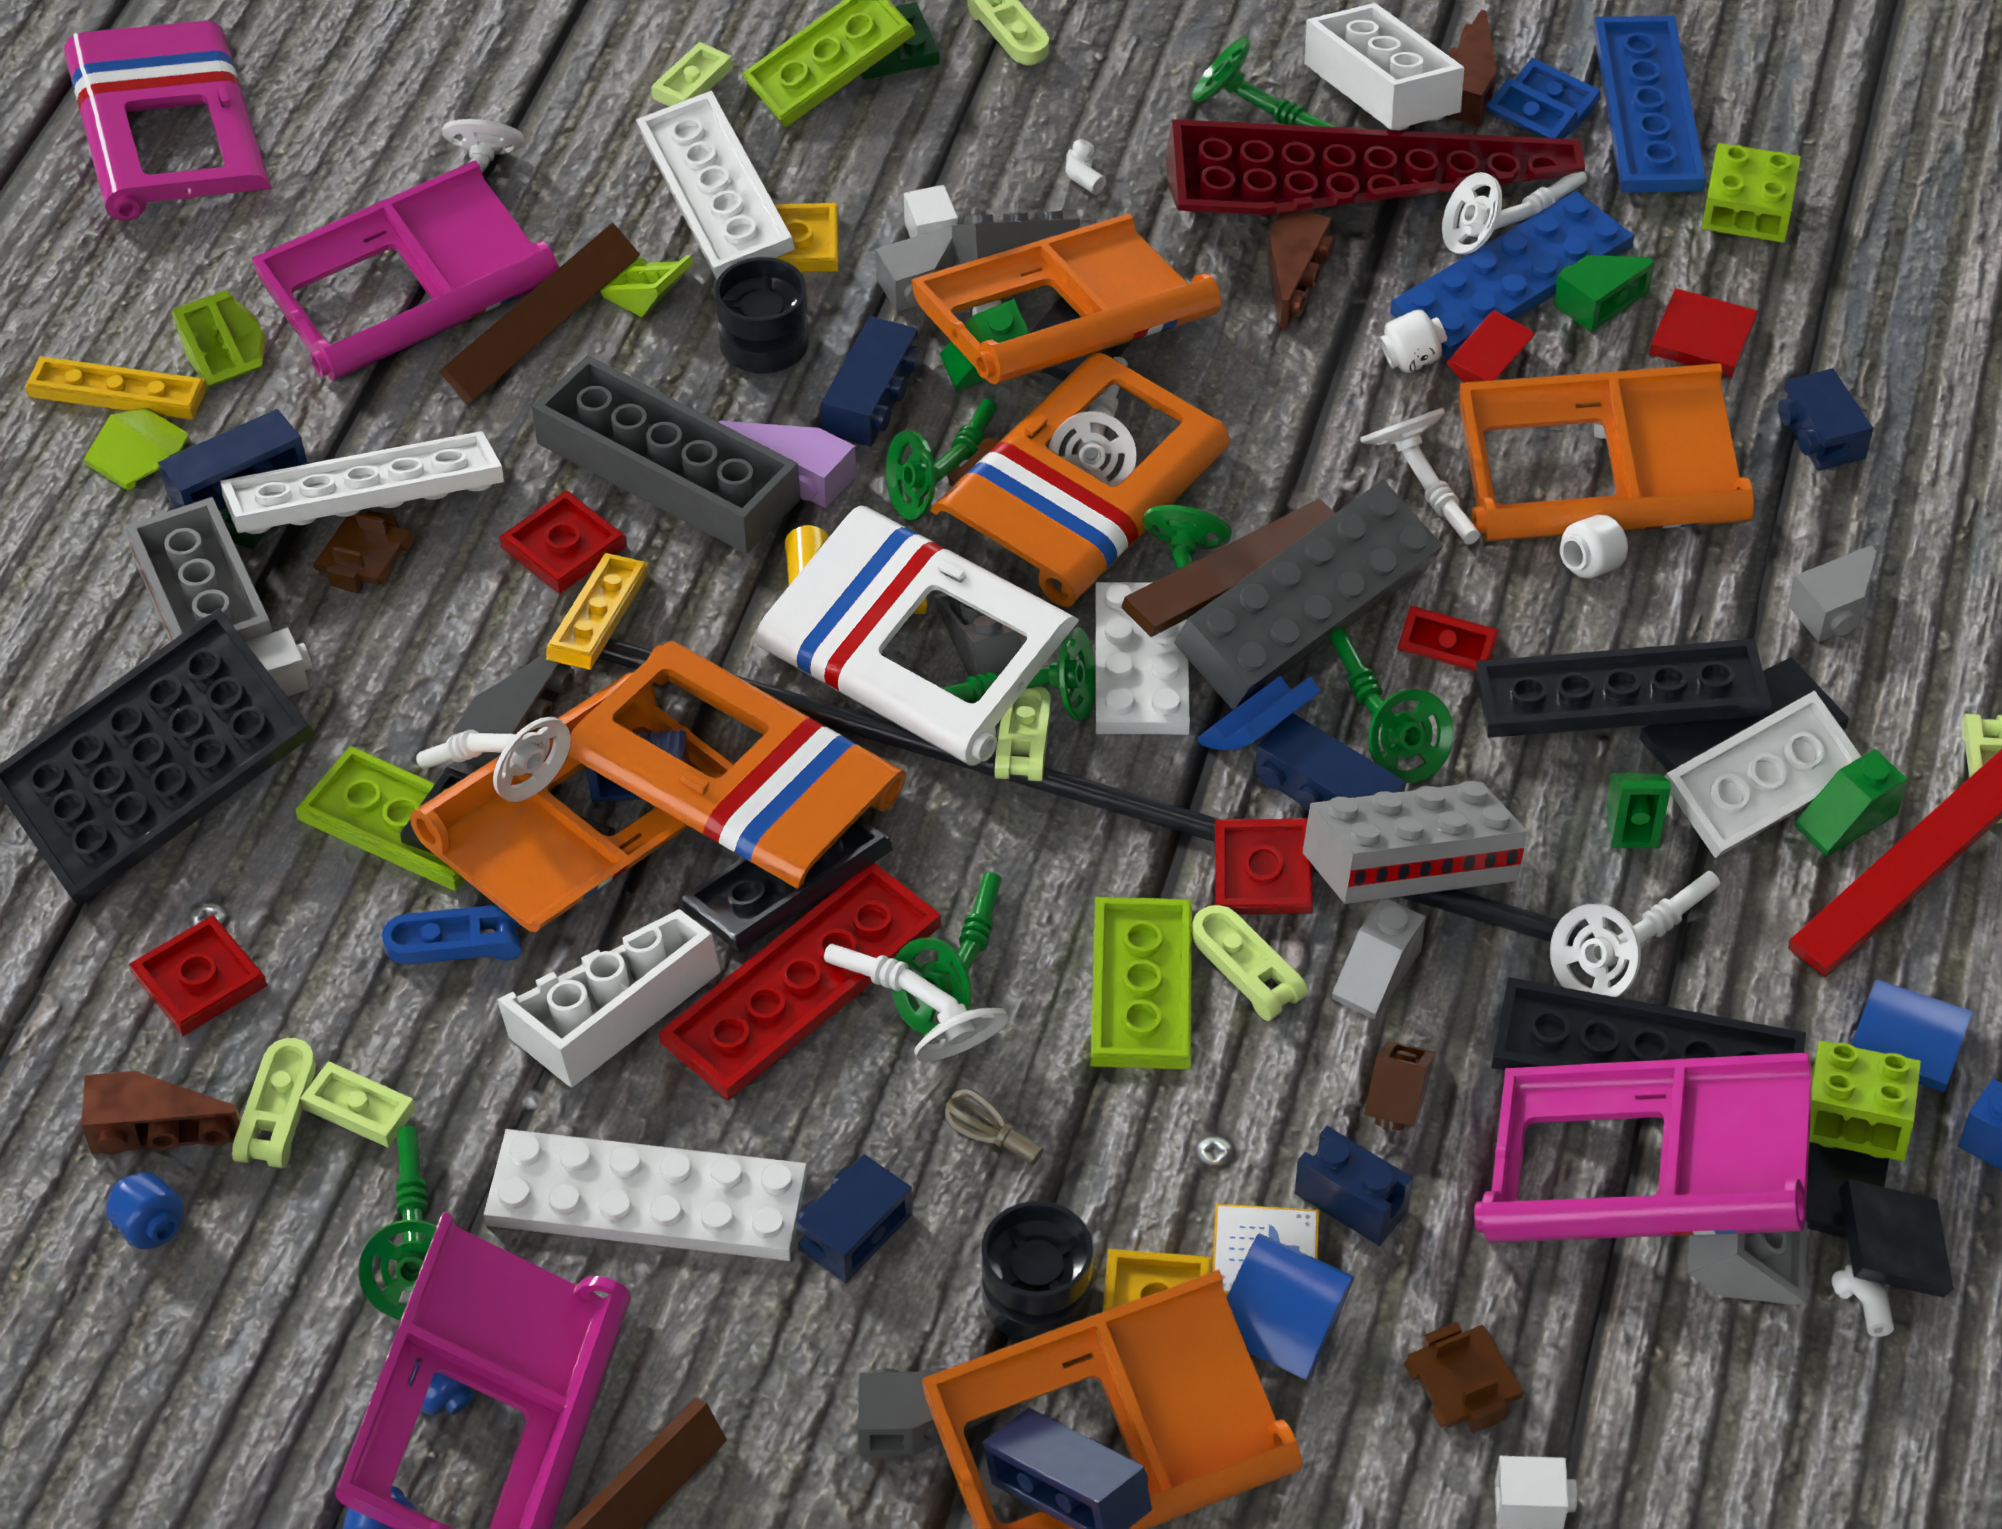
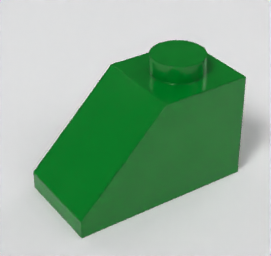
(1601, 287)
(996, 324)
(1853, 803)
(1636, 809)

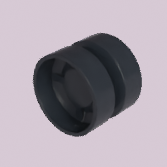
(762, 315)
(1036, 1269)

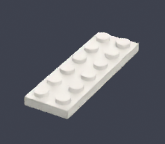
(714, 183)
(361, 482)
(646, 1194)

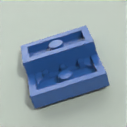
(1544, 101)
(1258, 715)
(1914, 1027)
(1286, 1304)

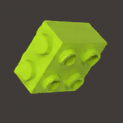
(1751, 192)
(1863, 1100)

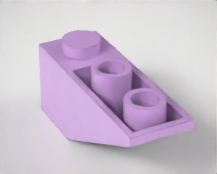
(823, 459)

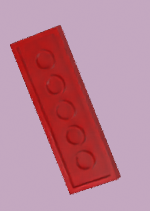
(790, 987)

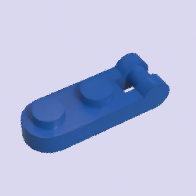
(451, 935)

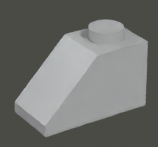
(911, 259)
(1833, 594)
(1380, 957)

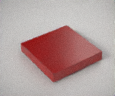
(1703, 331)
(562, 541)
(1262, 866)
(198, 975)

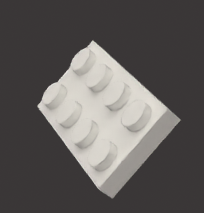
(1138, 676)
(1761, 774)

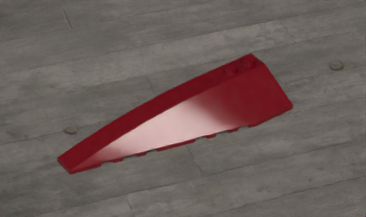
(1309, 167)

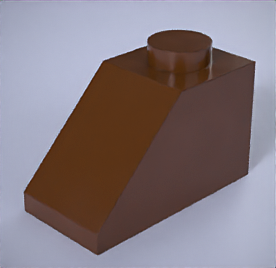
(1399, 1085)

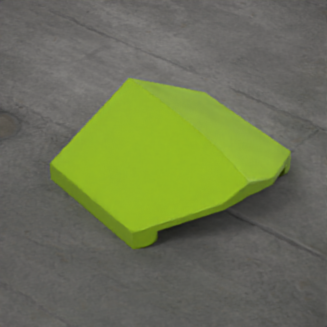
(644, 284)
(220, 338)
(133, 446)

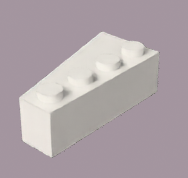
(611, 998)

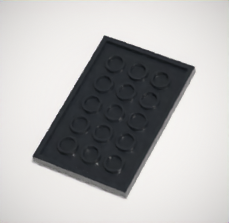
(150, 756)

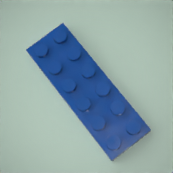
(1648, 104)
(1515, 268)

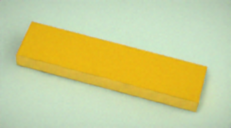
(116, 387)
(597, 611)

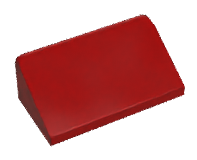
(1489, 348)
(1447, 638)

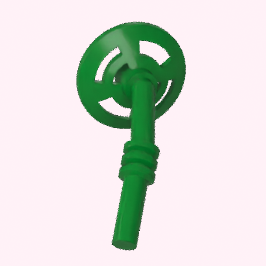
(1227, 76)
(920, 468)
(1186, 531)
(1061, 674)
(1398, 729)
(952, 967)
(412, 1251)

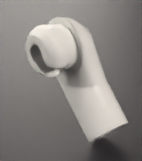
(1080, 167)
(1873, 1298)

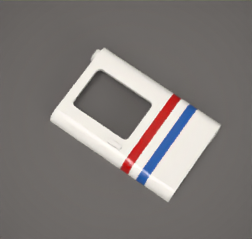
(859, 597)

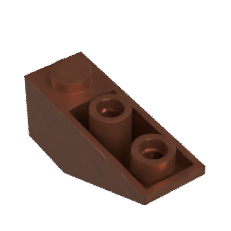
(1480, 71)
(1294, 260)
(146, 1113)

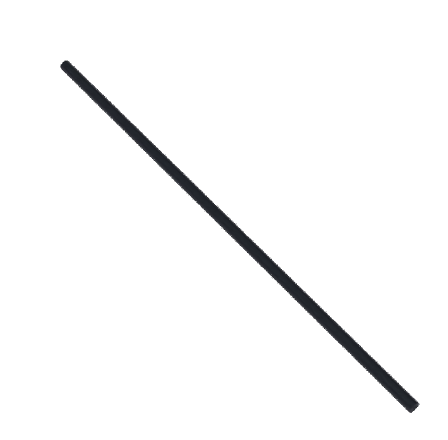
(1101, 796)

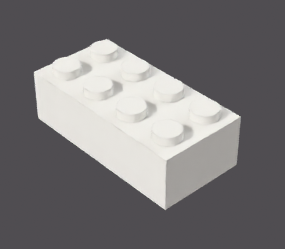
(1384, 66)

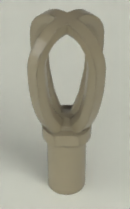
(1002, 1136)

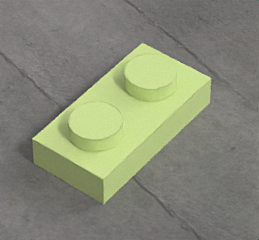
(692, 75)
(358, 1104)

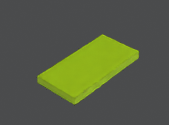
(826, 56)
(369, 806)
(1142, 983)

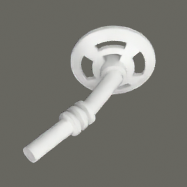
(483, 138)
(1484, 214)
(1094, 446)
(1437, 493)
(518, 755)
(1608, 948)
(957, 1027)

